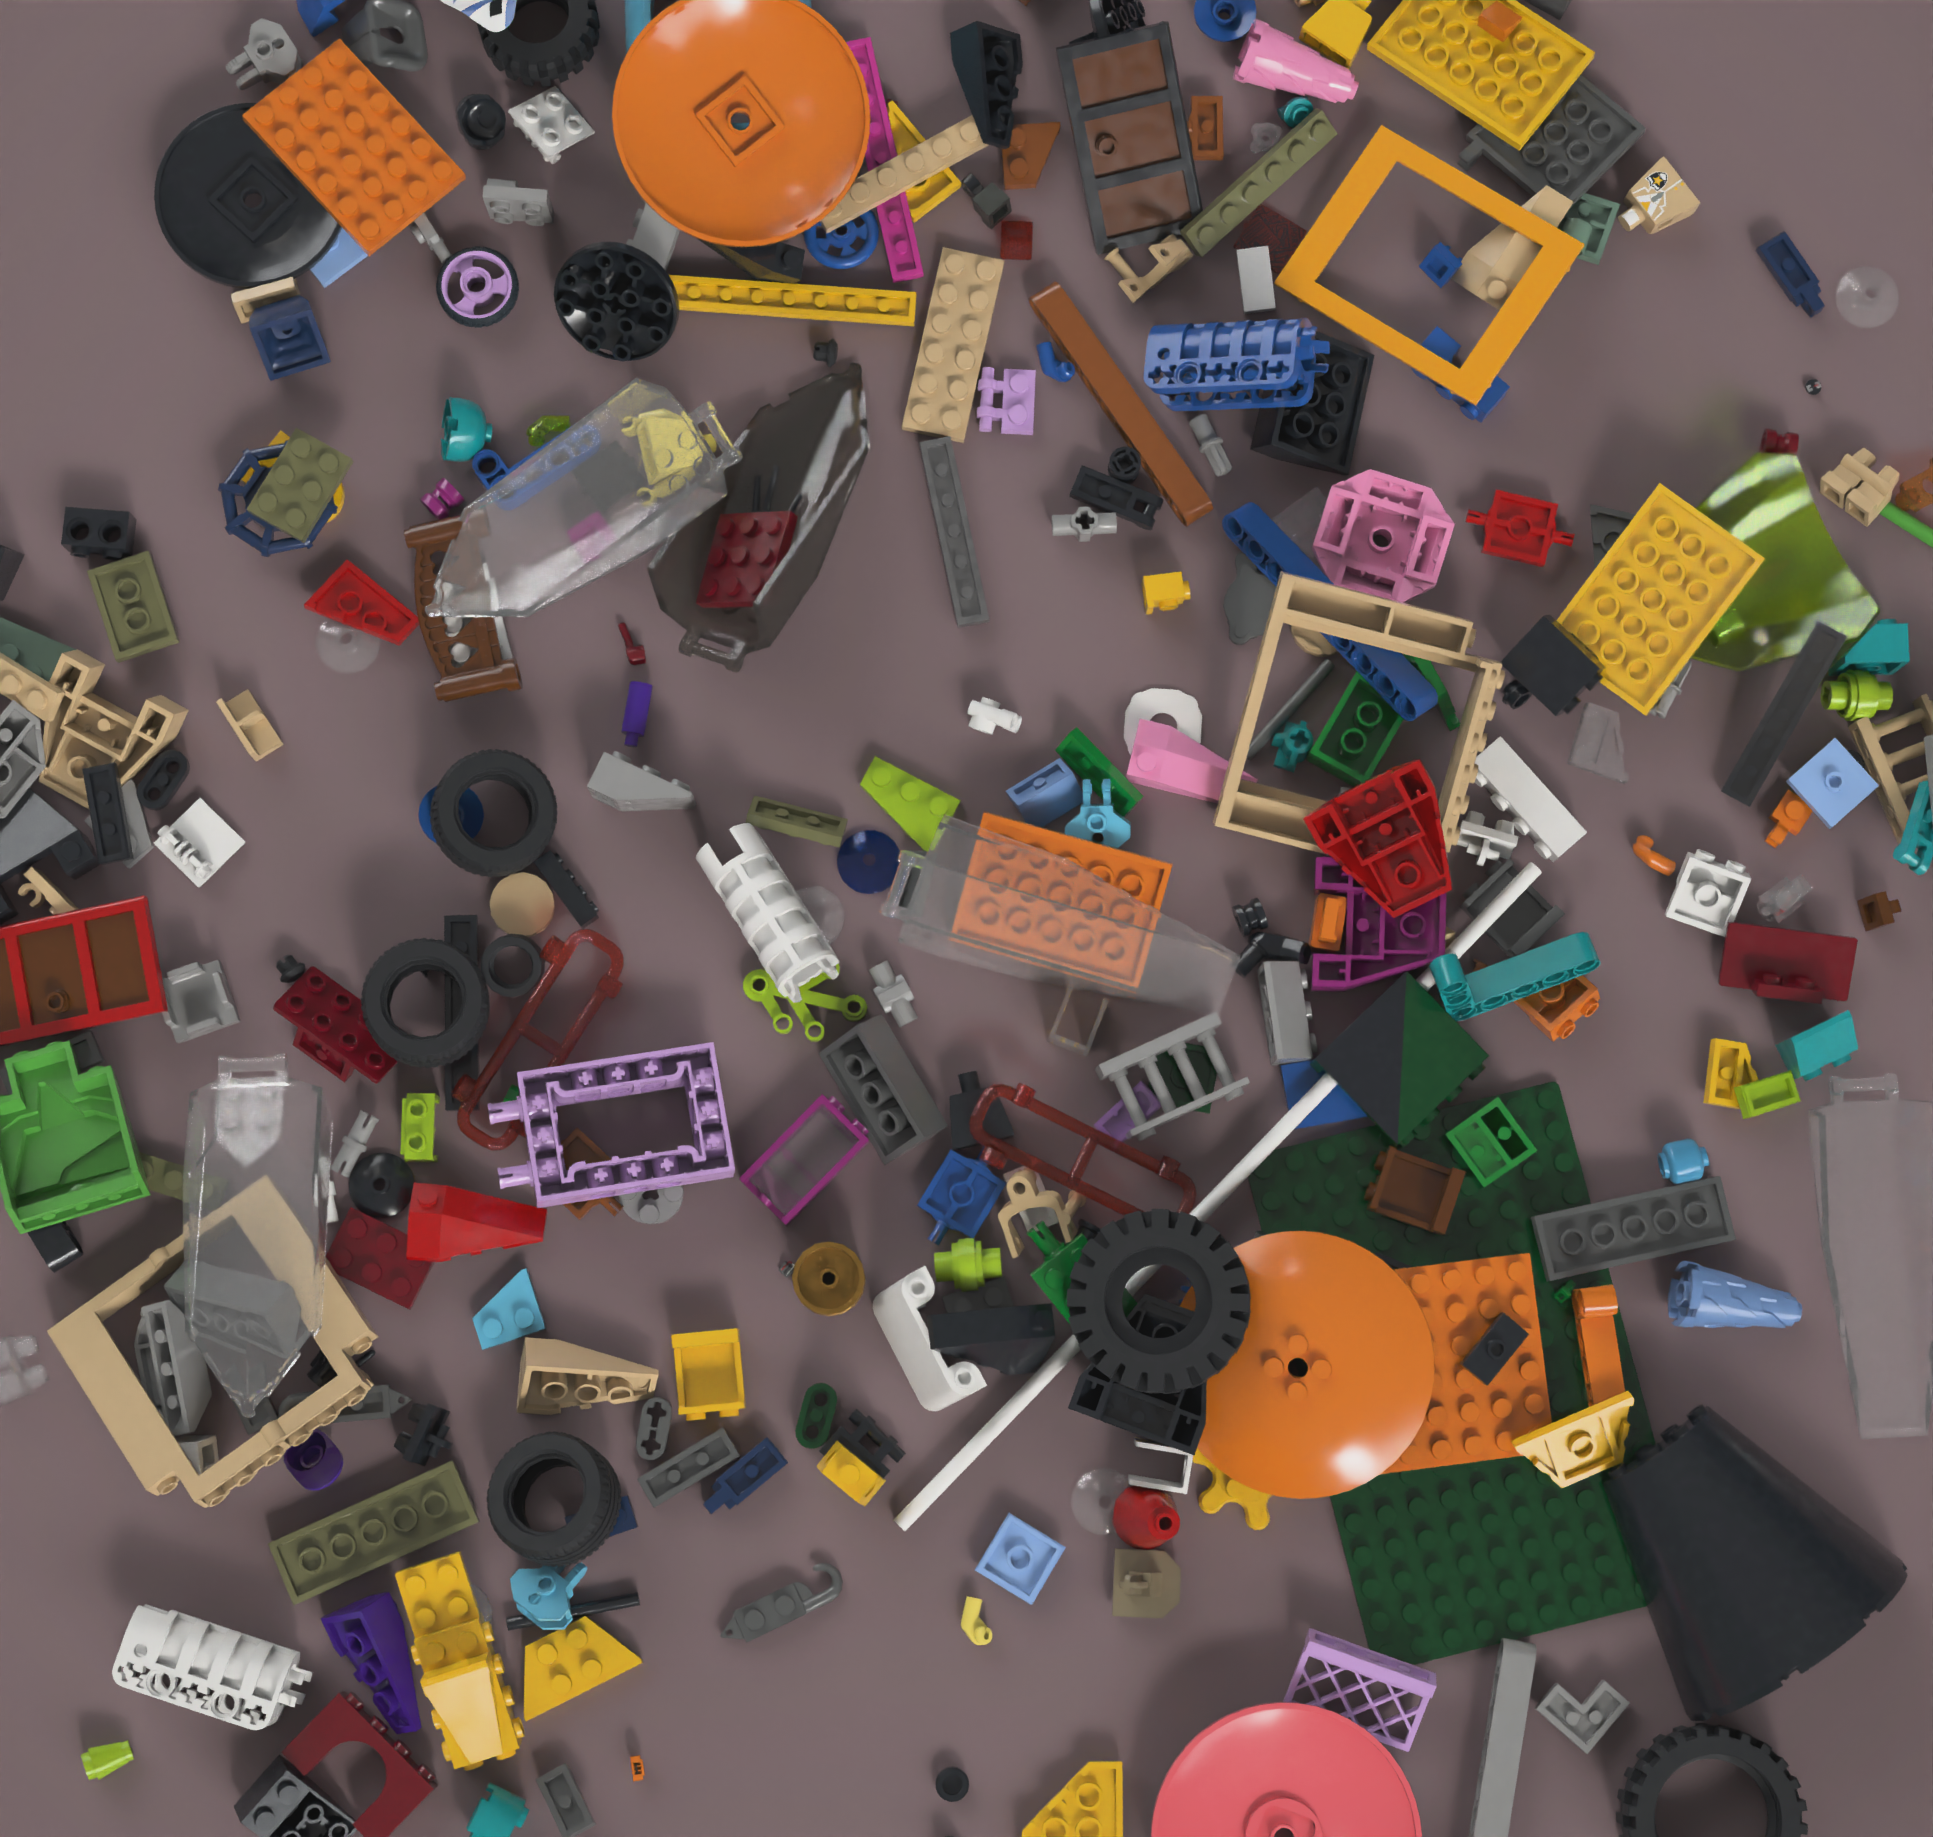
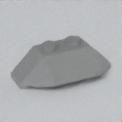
(20, 754)
(171, 1367)

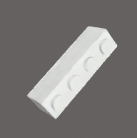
(1527, 800)

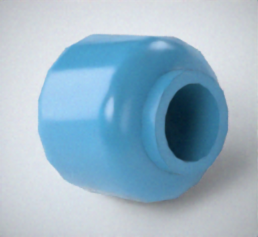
(1682, 1161)

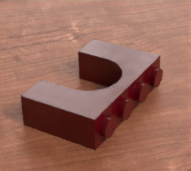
(346, 1721)

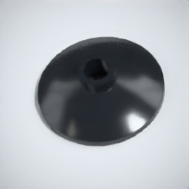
(398, 1186)

